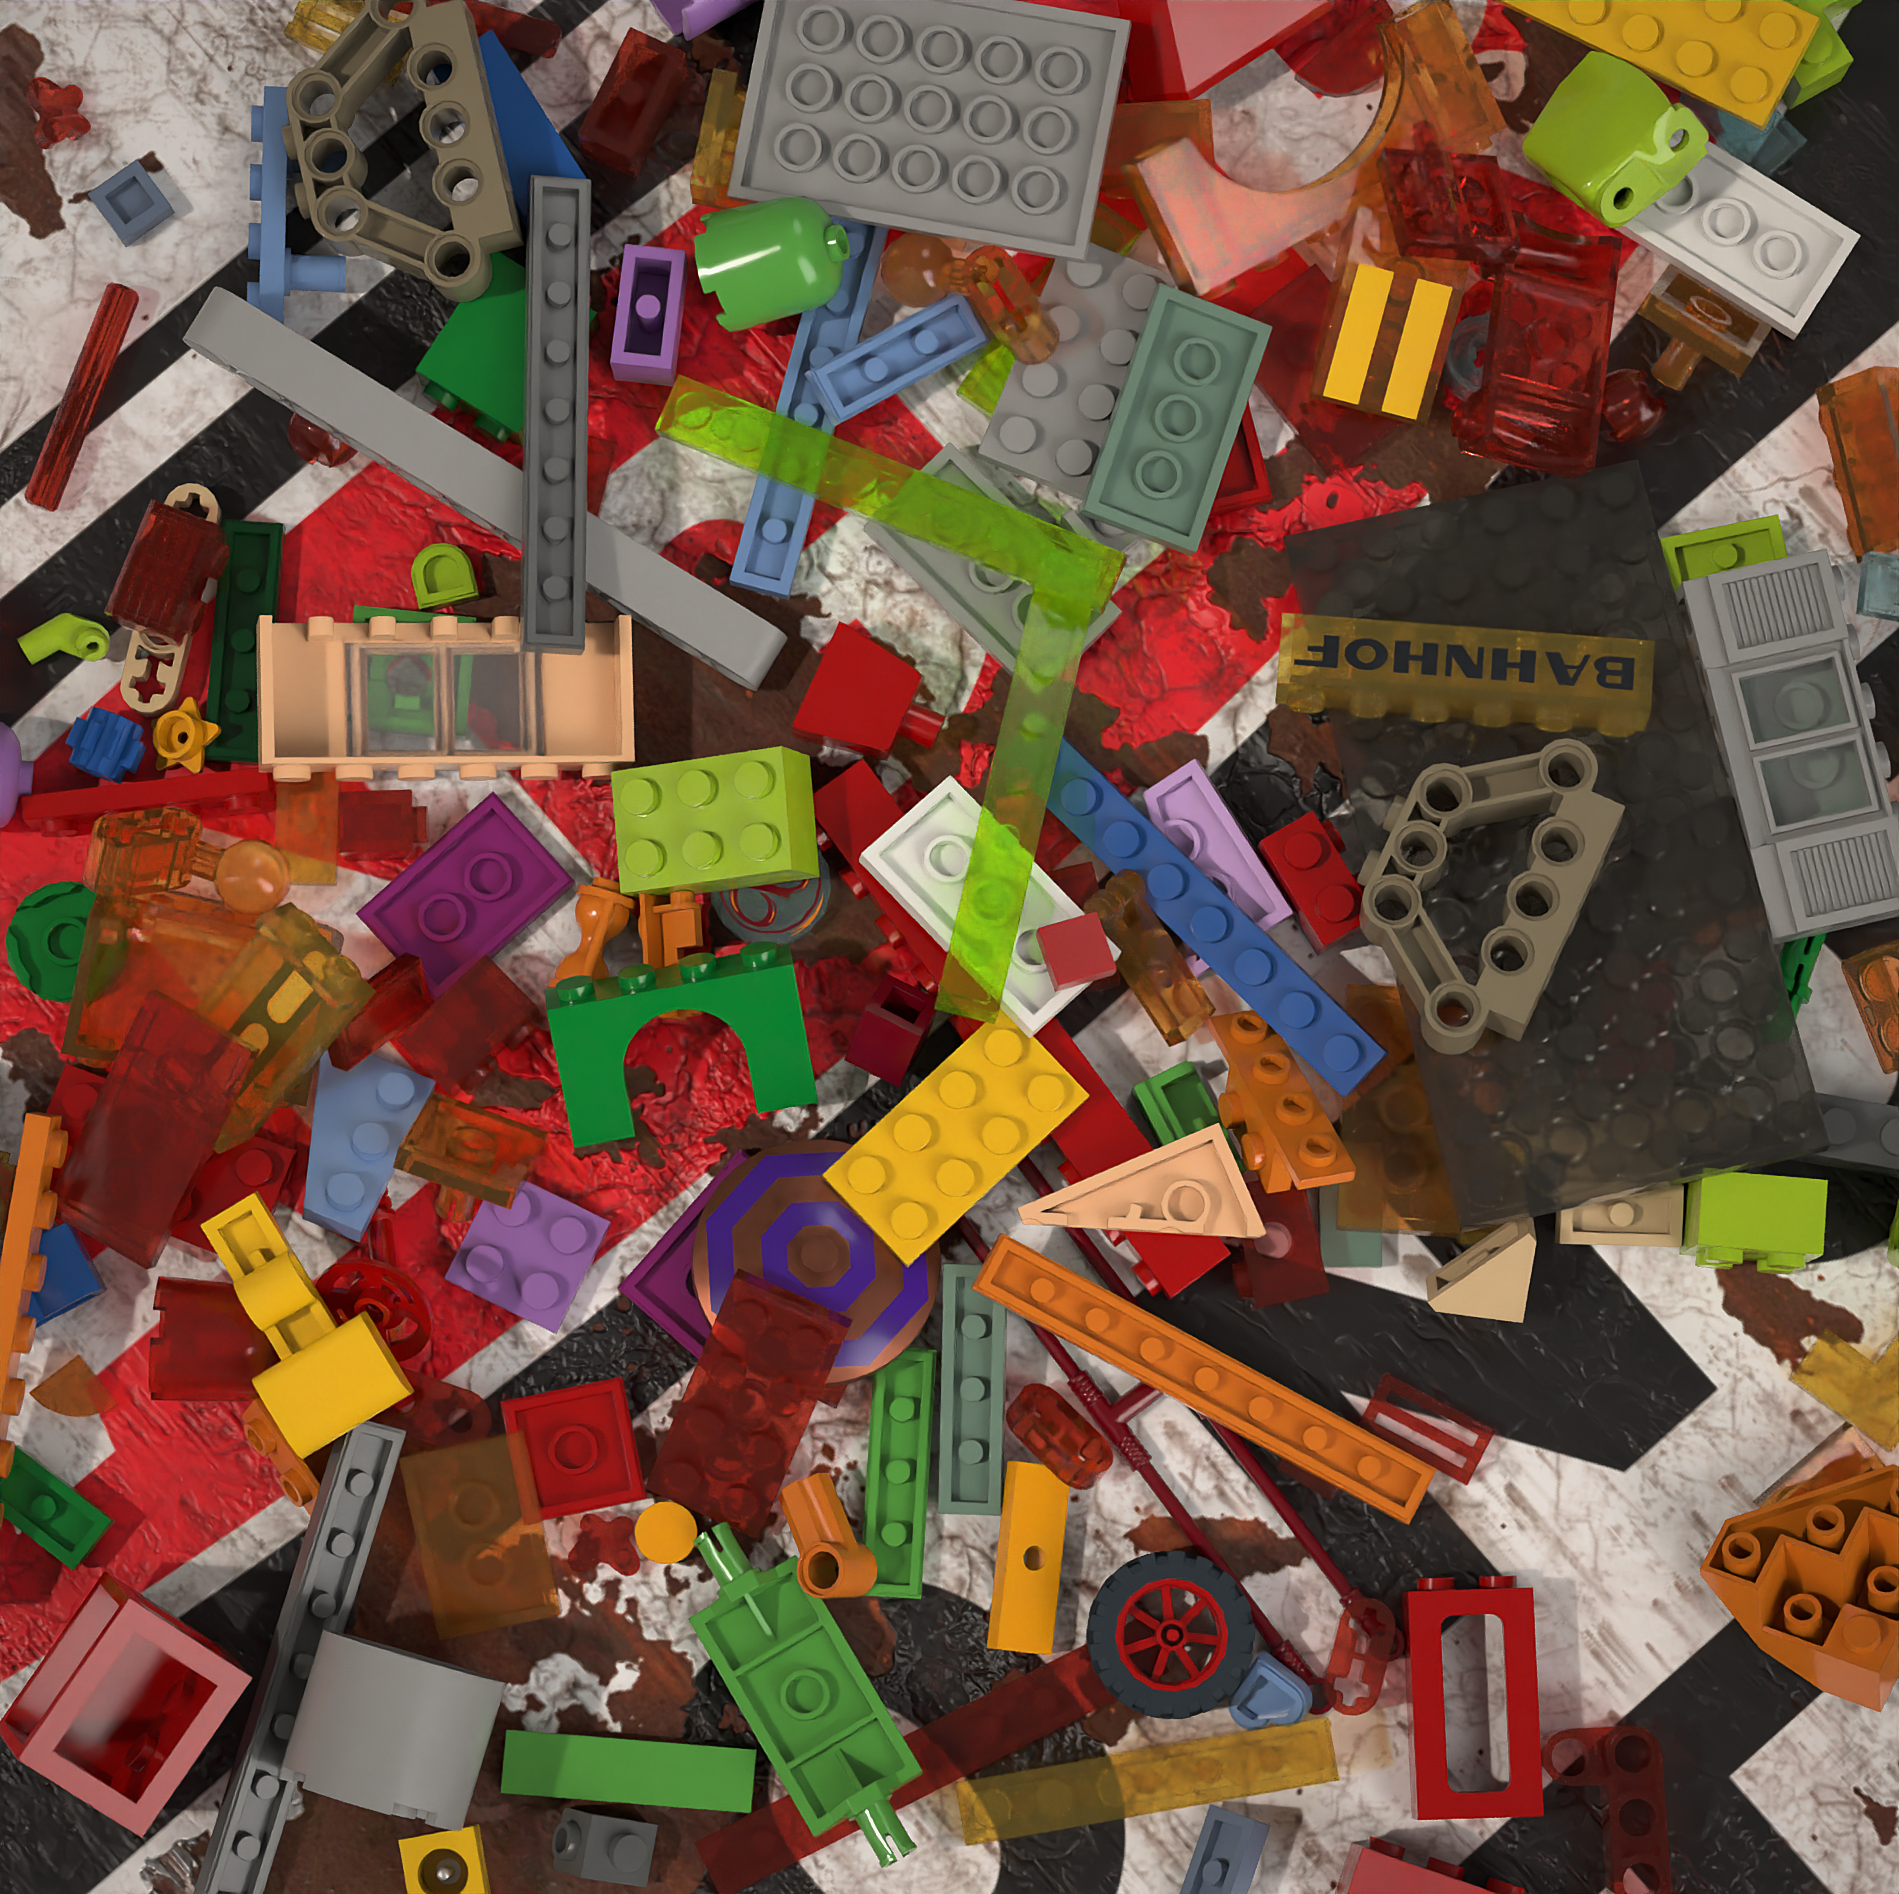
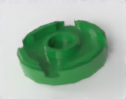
(30, 935)

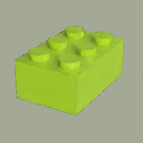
(715, 823)

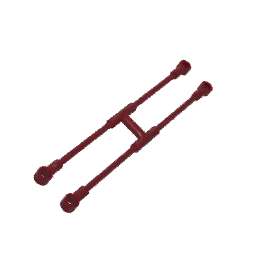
(1113, 1421)

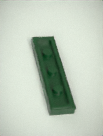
(244, 592)

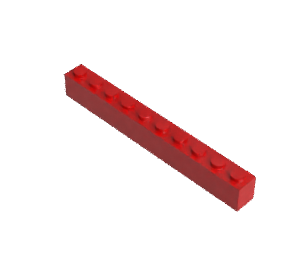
(1099, 1133)

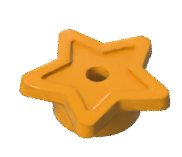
(168, 735)

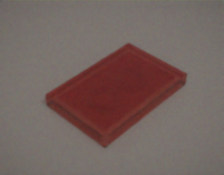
(1327, 430)

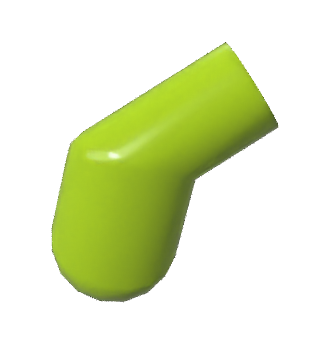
(69, 634)

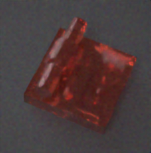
(1447, 202)

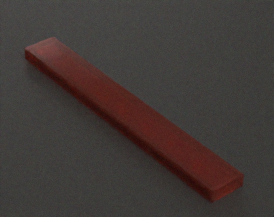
(945, 1752)

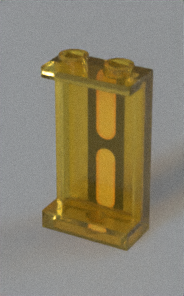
(290, 1001)

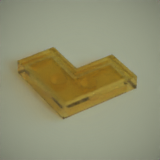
(1854, 1386)

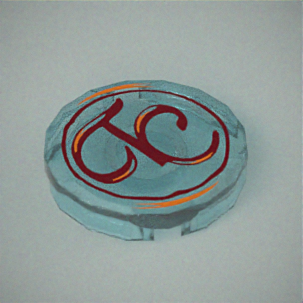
(776, 910)

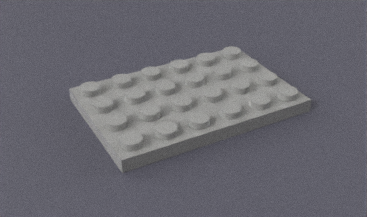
(935, 117)

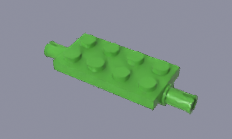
(805, 1696)

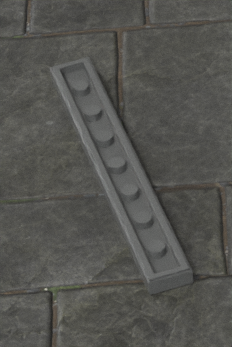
(555, 416)
(316, 1600)

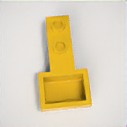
(326, 1372)

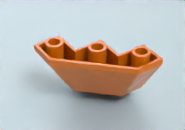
(1820, 1583)

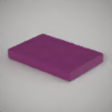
(467, 894)
(663, 1278)

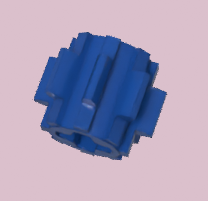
(106, 745)

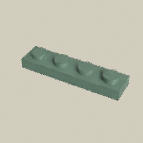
(971, 1397)

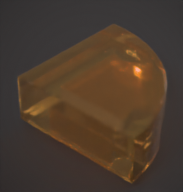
(74, 1391)

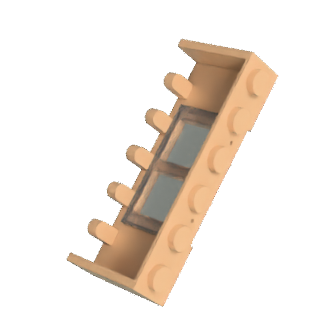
(440, 700)

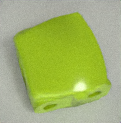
(1609, 140)

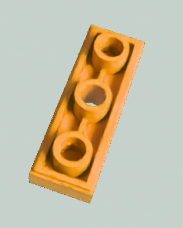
(1028, 1593)

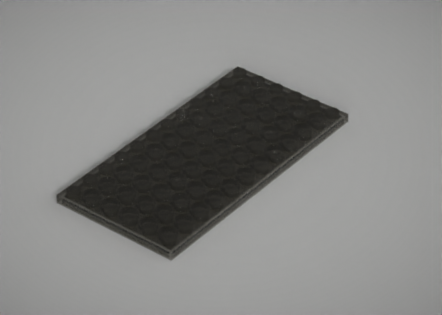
(1668, 1011)

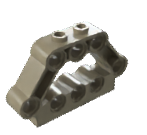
(352, 73)
(1485, 796)

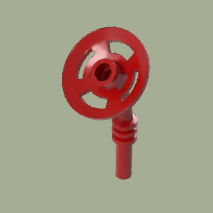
(381, 1289)

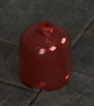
(205, 1344)

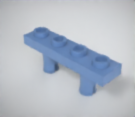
(266, 241)

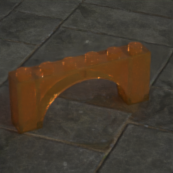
(1221, 229)

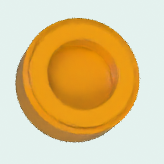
(666, 1532)

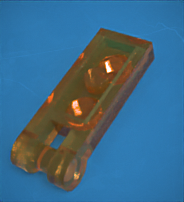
(1150, 958)

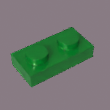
(51, 1510)

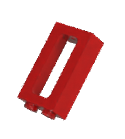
(1422, 1623)

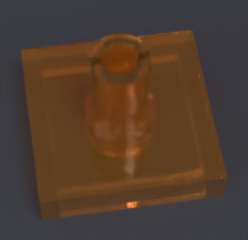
(1700, 326)
(469, 1154)

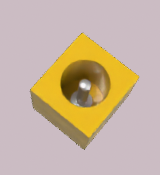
(445, 1862)

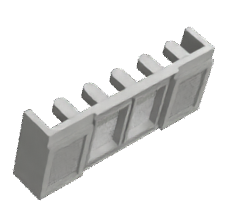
(1798, 742)

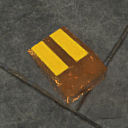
(1386, 323)

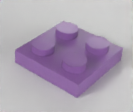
(529, 1255)

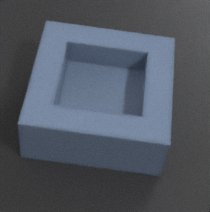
(131, 203)

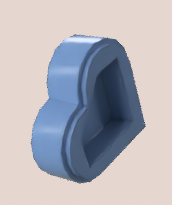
(1269, 1695)

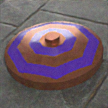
(798, 1233)

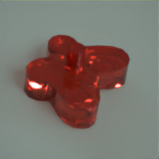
(56, 111)
(605, 1543)

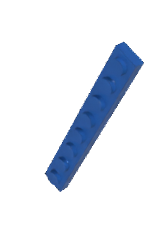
(1213, 923)

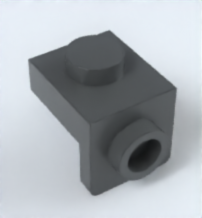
(603, 1847)

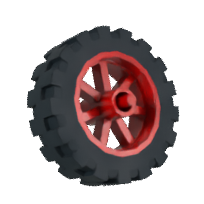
(1232, 1643)

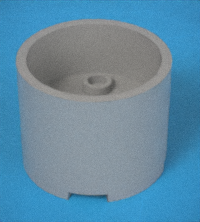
(392, 1730)

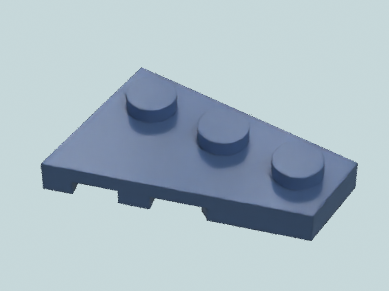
(356, 1139)

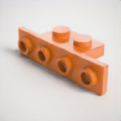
(1274, 1109)

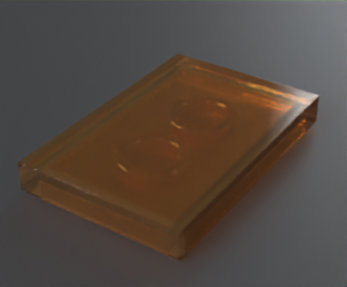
(480, 1534)

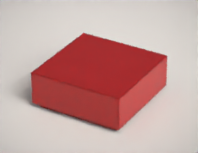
(1075, 951)

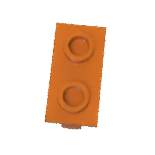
(667, 929)
(299, 1476)

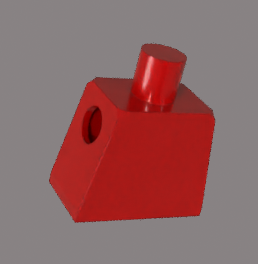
(864, 700)

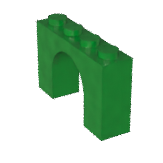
(598, 1018)

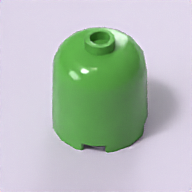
(770, 260)

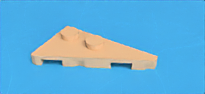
(1172, 1190)

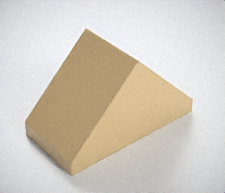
(1488, 1277)

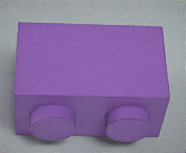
(649, 315)

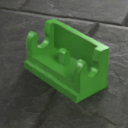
(1178, 1106)

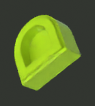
(443, 577)

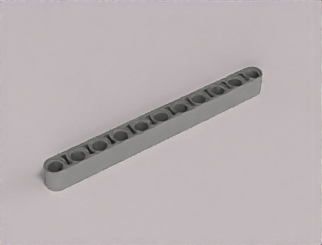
(476, 483)

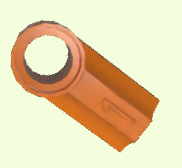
(824, 1539)

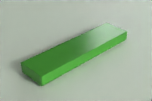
(899, 1472)
(628, 1771)

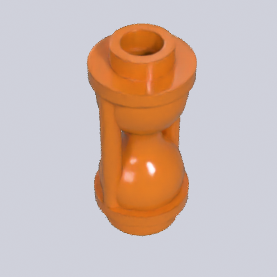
(600, 916)

